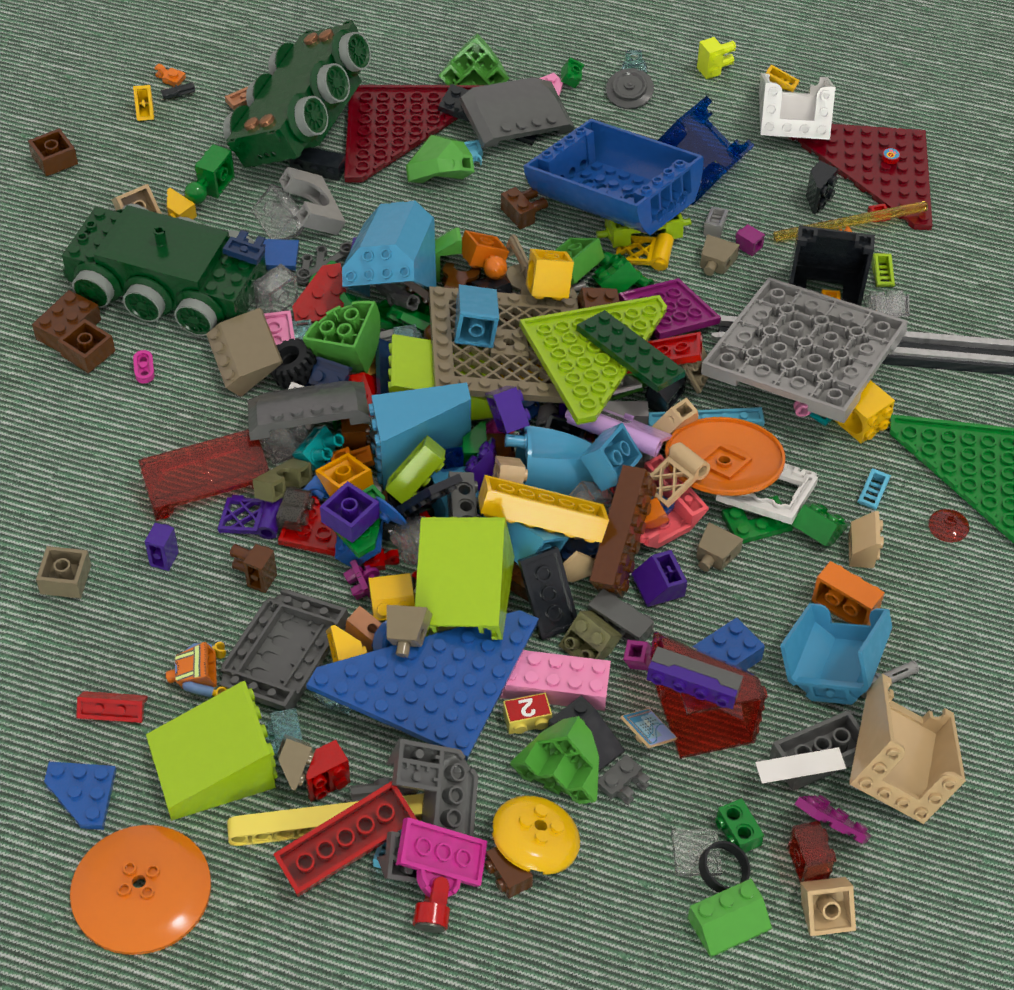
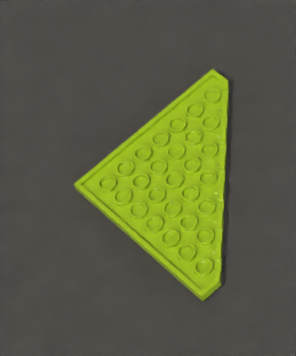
(575, 365)

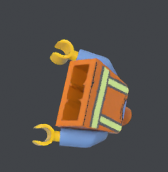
(197, 669)

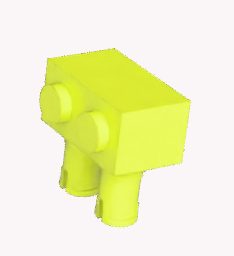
(711, 57)

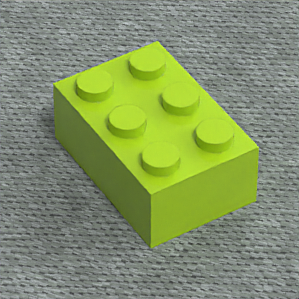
(416, 470)

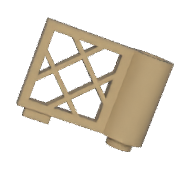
(688, 465)

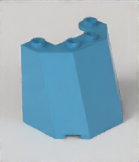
(834, 658)

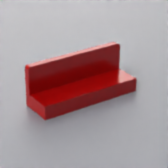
(111, 706)

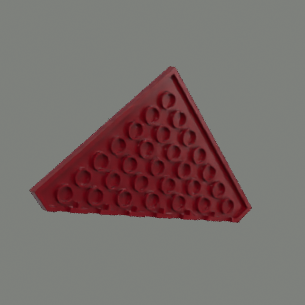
(390, 123)
(858, 157)

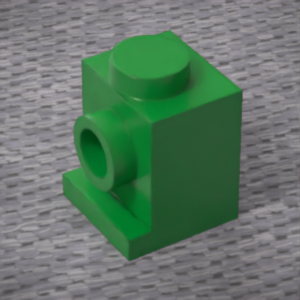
(572, 72)

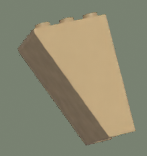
(906, 757)

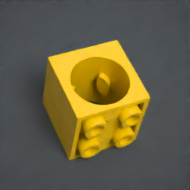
(549, 274)
(870, 414)

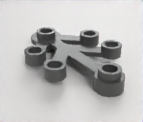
(303, 274)

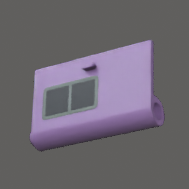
(645, 437)

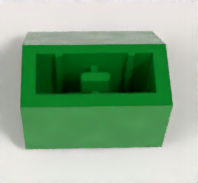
(616, 274)
(820, 524)

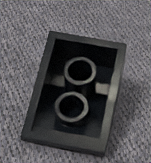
(606, 742)

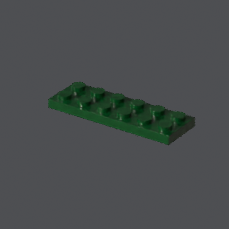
(631, 350)

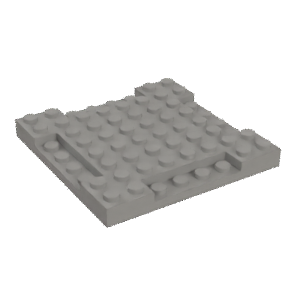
(805, 347)

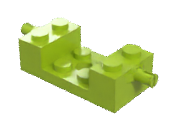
(621, 235)

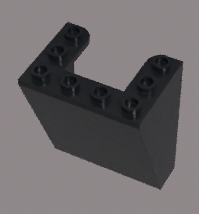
(832, 258)

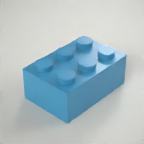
(608, 455)

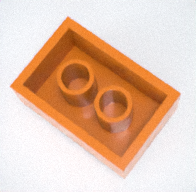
(846, 594)

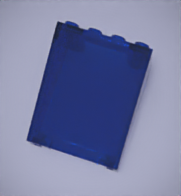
(700, 136)

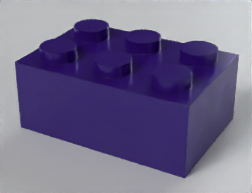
(508, 409)

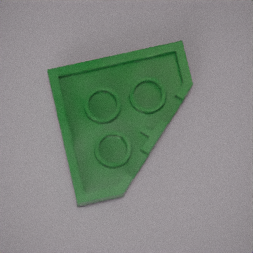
(368, 540)

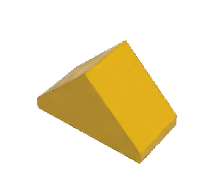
(143, 102)

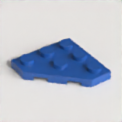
(82, 790)

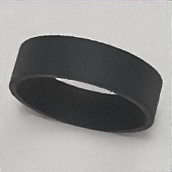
(736, 851)

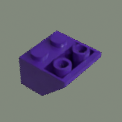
(483, 462)
(660, 579)

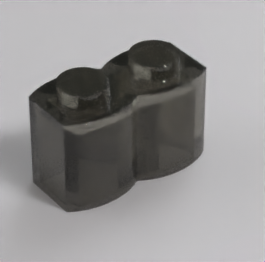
(294, 509)

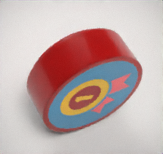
(890, 155)

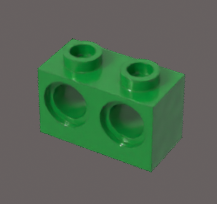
(744, 825)

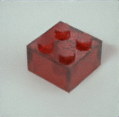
(811, 852)

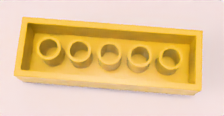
(543, 509)

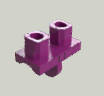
(358, 574)

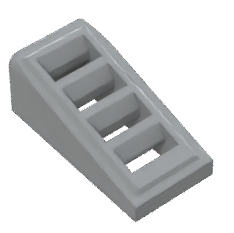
(715, 222)

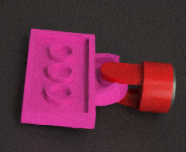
(441, 863)

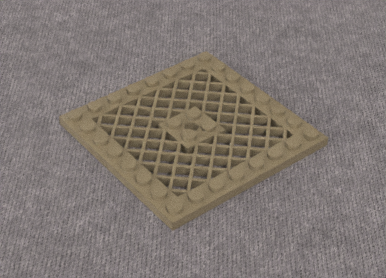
(443, 304)

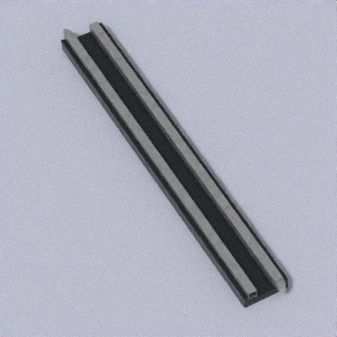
(938, 351)

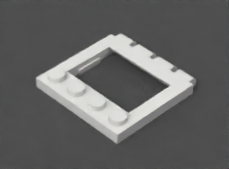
(769, 508)

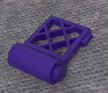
(265, 519)

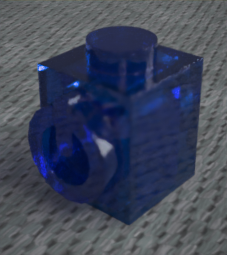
(454, 457)

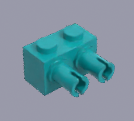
(318, 447)

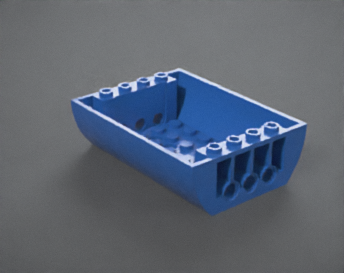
(617, 175)

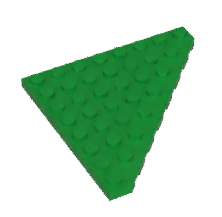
(969, 459)

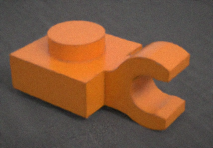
(170, 76)

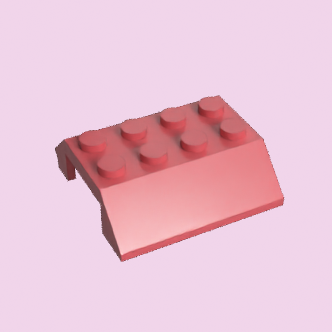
(685, 515)

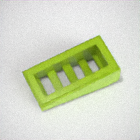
(883, 258)

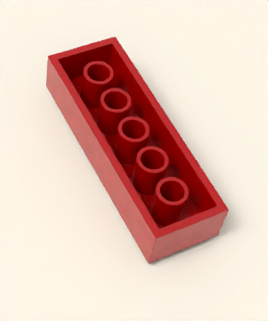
(343, 838)

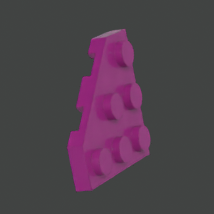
(820, 809)

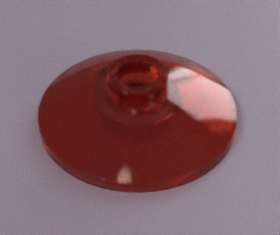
(948, 525)

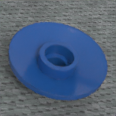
(389, 513)

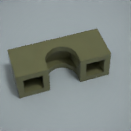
(273, 483)

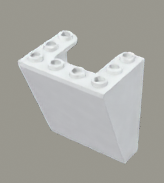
(795, 112)

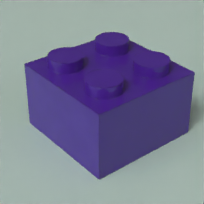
(349, 511)

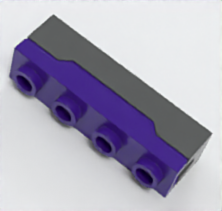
(694, 678)

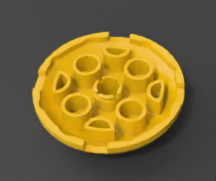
(536, 834)

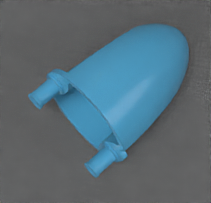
(551, 458)

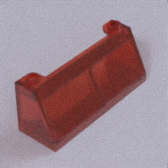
(201, 471)

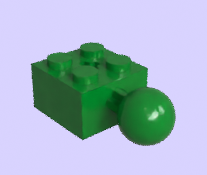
(213, 174)

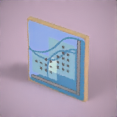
(648, 728)

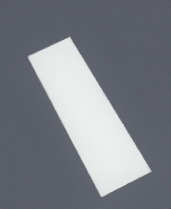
(800, 765)

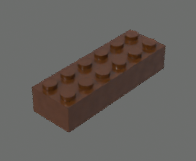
(623, 532)

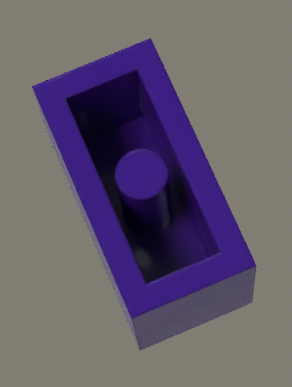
(161, 546)

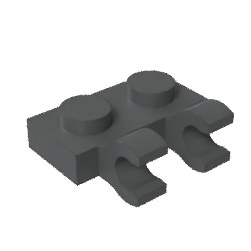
(618, 777)

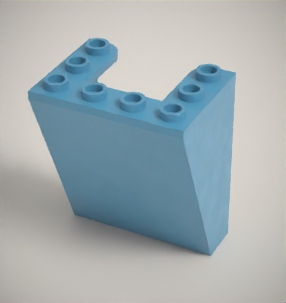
(411, 415)

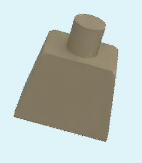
(718, 255)
(717, 548)
(407, 627)

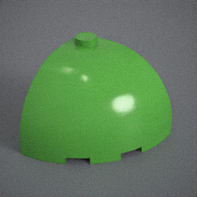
(347, 335)

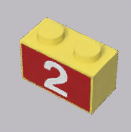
(527, 713)

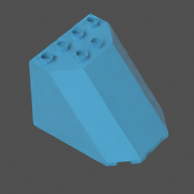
(392, 248)

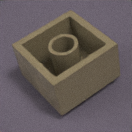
(63, 572)

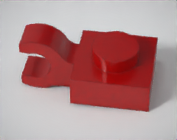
(381, 559)

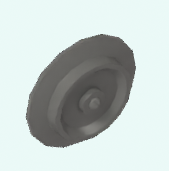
(629, 88)

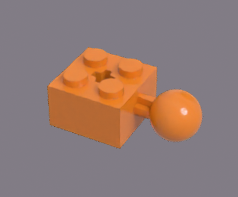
(485, 252)

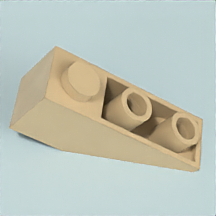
(677, 417)

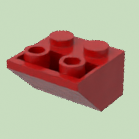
(327, 771)

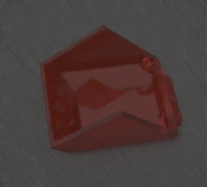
(704, 725)

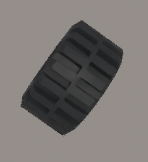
(296, 365)

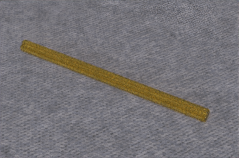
(857, 219)

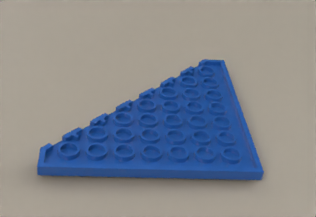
(436, 692)

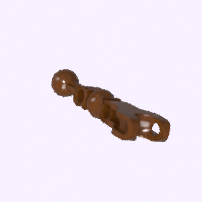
(452, 279)

